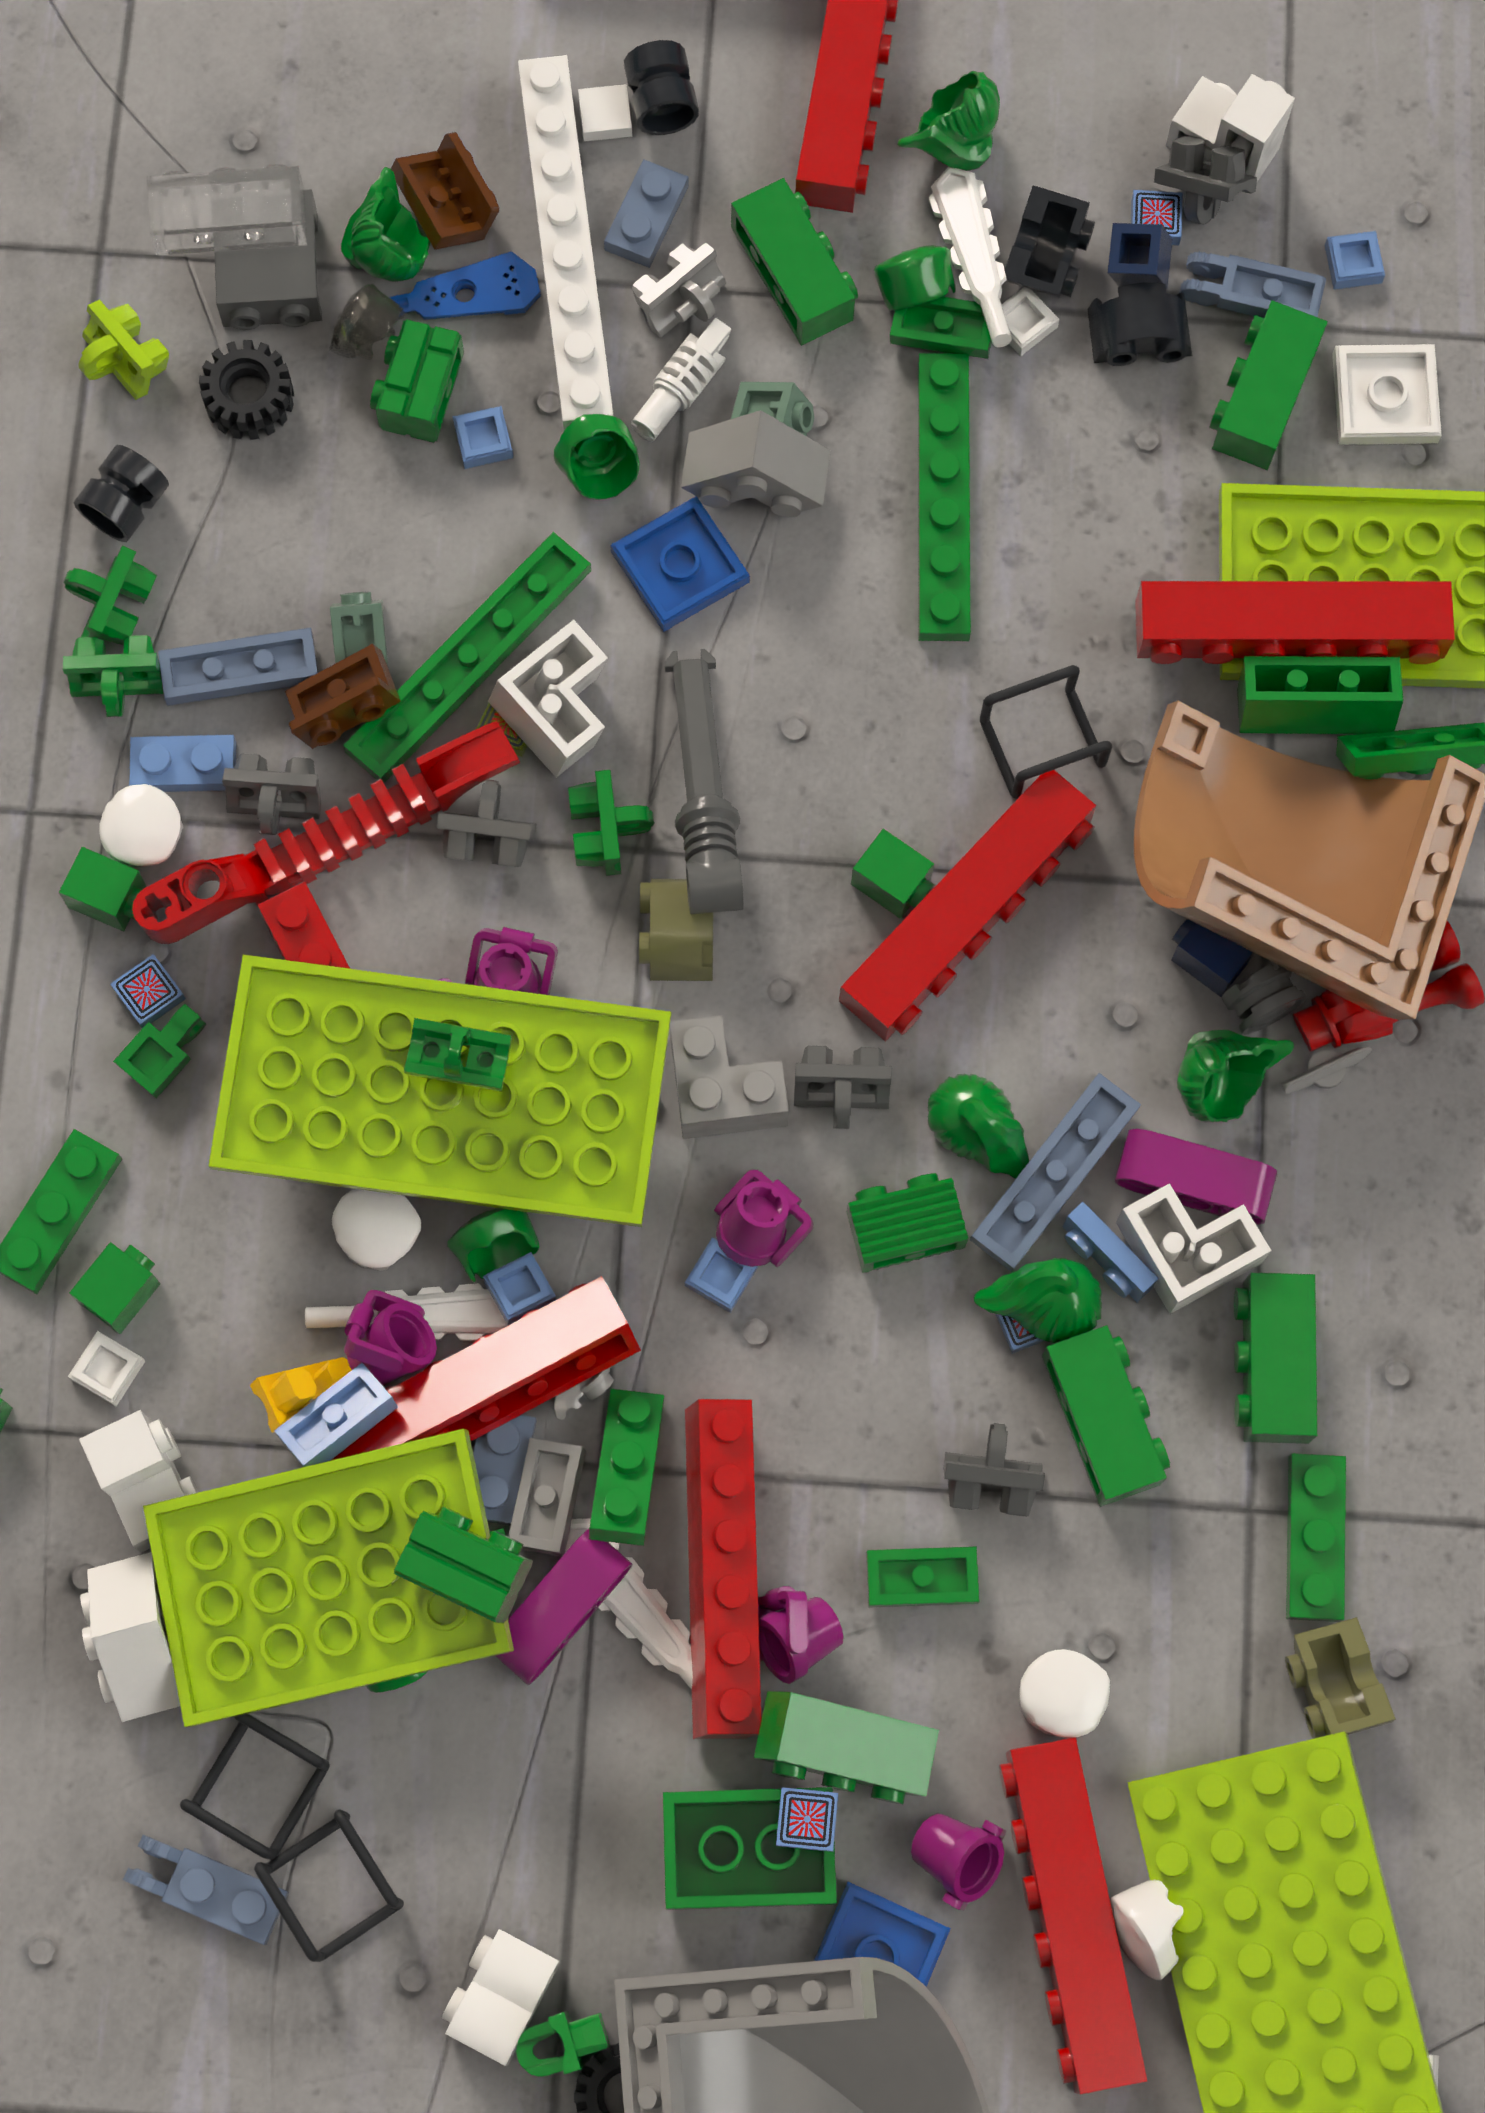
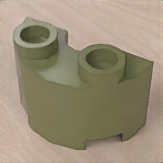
(678, 941)
(1338, 1680)

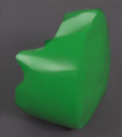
(915, 277)
(598, 456)
(493, 1241)

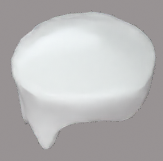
(140, 826)
(375, 1227)
(1064, 1694)
(1145, 1927)

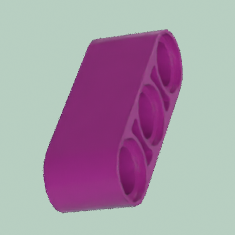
(1198, 1174)
(562, 1605)

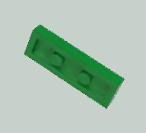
(1411, 750)
(56, 1210)
(626, 1467)
(1316, 1537)

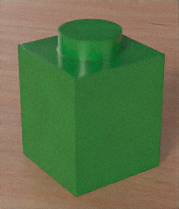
(893, 874)
(102, 888)
(116, 1286)

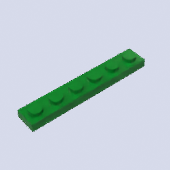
(943, 498)
(469, 657)

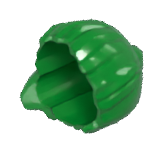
(959, 123)
(384, 234)
(1225, 1072)
(978, 1124)
(1047, 1299)

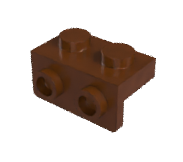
(447, 194)
(341, 697)

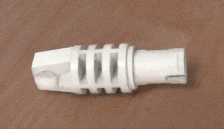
(682, 379)

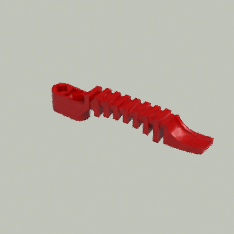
(268, 871)

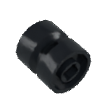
(661, 87)
(124, 489)

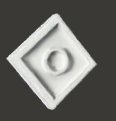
(1386, 394)

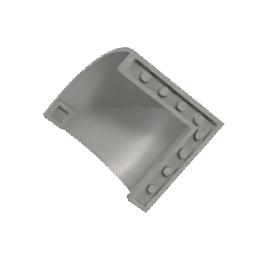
(791, 2042)

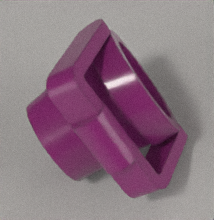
(508, 963)
(755, 1221)
(395, 1341)
(796, 1635)
(959, 1856)

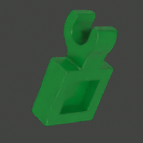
(156, 1055)

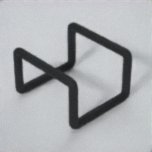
(1099, 751)
(194, 1807)
(263, 1871)

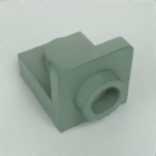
(777, 399)
(357, 624)

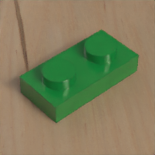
(943, 326)
(922, 1577)

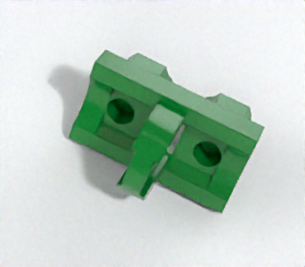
(124, 578)
(97, 673)
(602, 846)
(437, 1053)
(579, 2039)

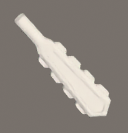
(966, 225)
(465, 1312)
(643, 1616)

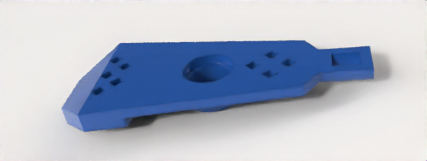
(485, 280)

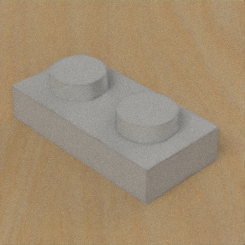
(547, 1496)

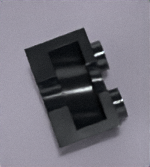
(1048, 242)
(1139, 322)

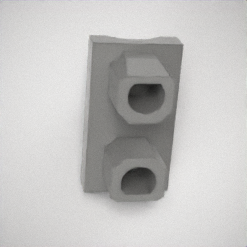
(683, 291)

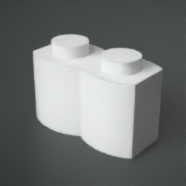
(500, 1997)

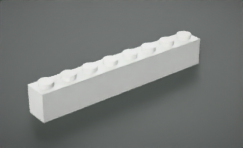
(564, 238)

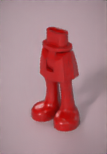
(1341, 1021)

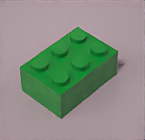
(726, 1854)

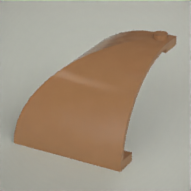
(1305, 858)

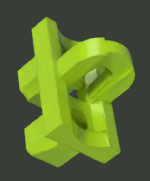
(116, 352)

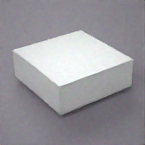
(605, 112)
(1028, 320)
(106, 1368)

